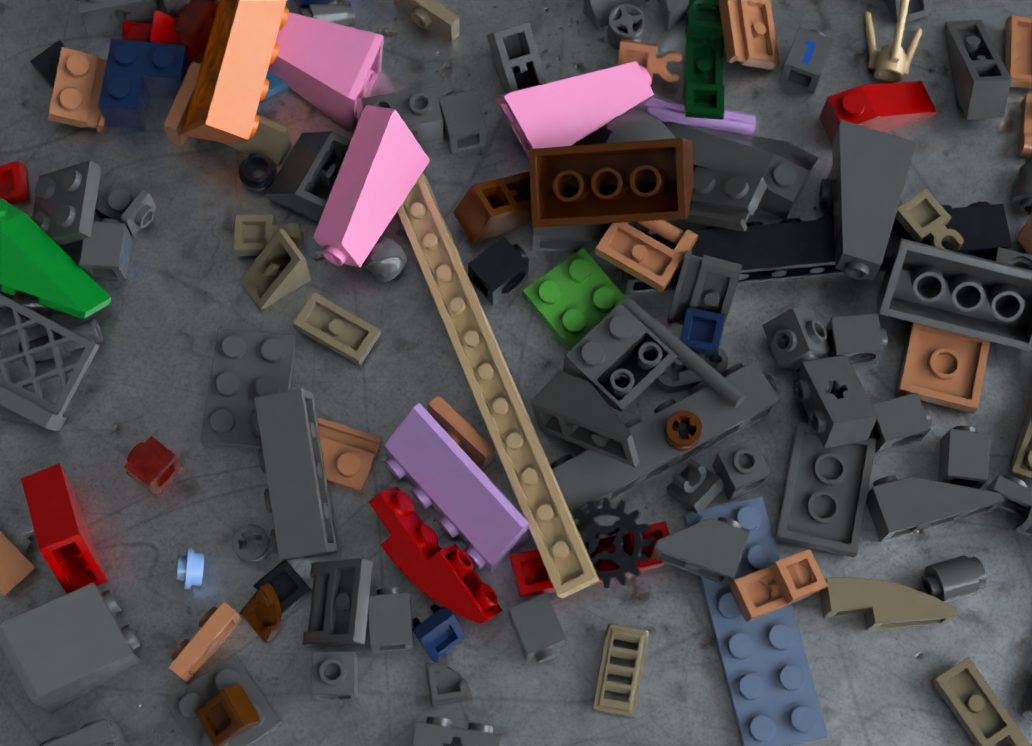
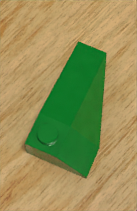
(41, 268)

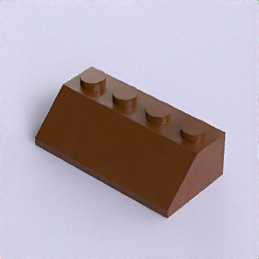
(611, 182)

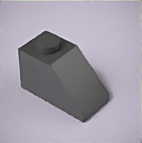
(705, 549)

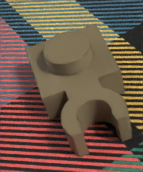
(926, 218)

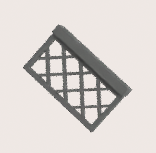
(22, 400)

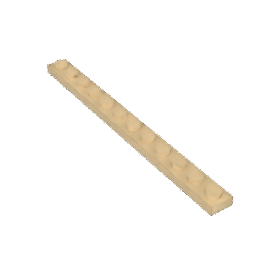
(496, 394)

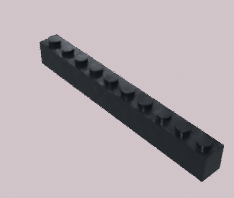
(808, 247)

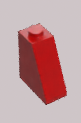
(62, 529)

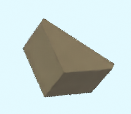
(276, 271)

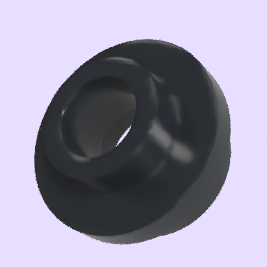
(254, 163)

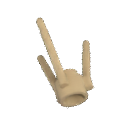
(891, 62)

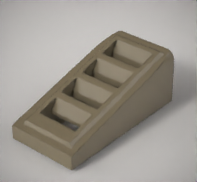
(625, 634)

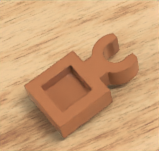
(647, 56)

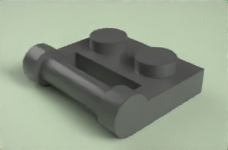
(339, 603)

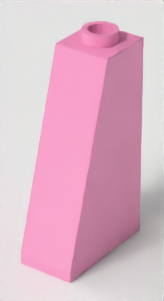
(573, 106)
(370, 186)

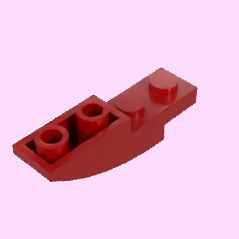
(440, 573)

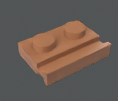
(749, 33)
(78, 90)
(347, 454)

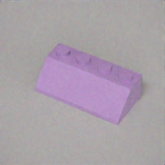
(455, 489)

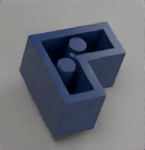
(136, 74)

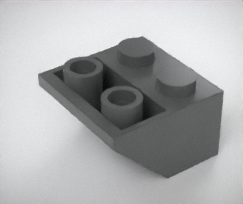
(310, 173)
(619, 358)

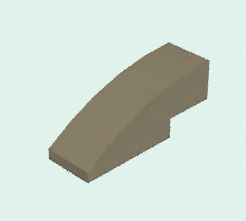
(883, 604)

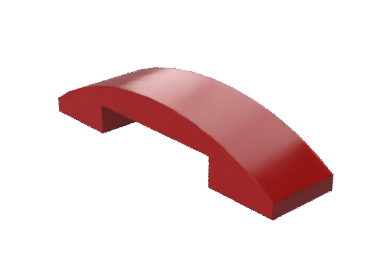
(533, 577)

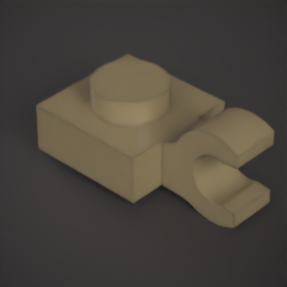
(255, 231)

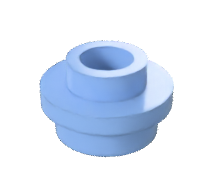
(190, 568)

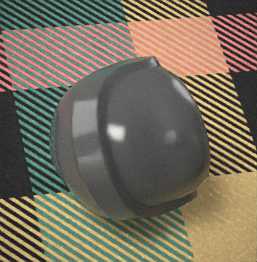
(386, 259)

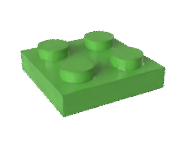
(573, 298)

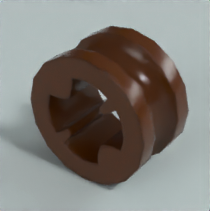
(672, 436)

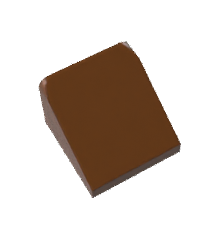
(227, 715)

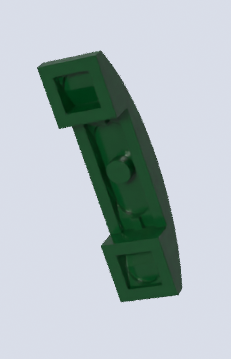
(703, 61)

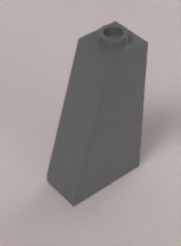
(866, 195)

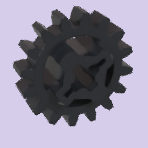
(622, 529)

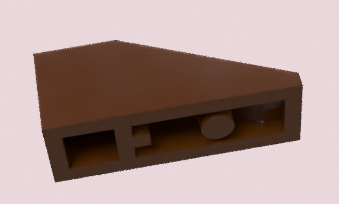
(495, 207)

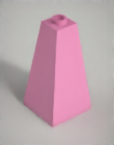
(329, 65)

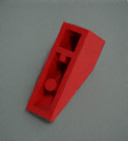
(877, 106)

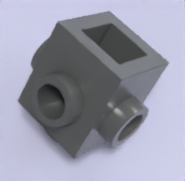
(796, 338)

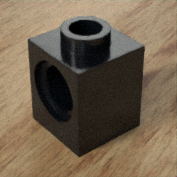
(499, 270)

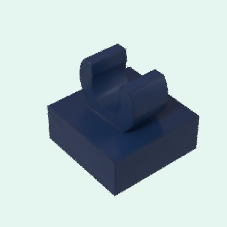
(703, 331)
(438, 632)

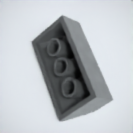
(958, 294)

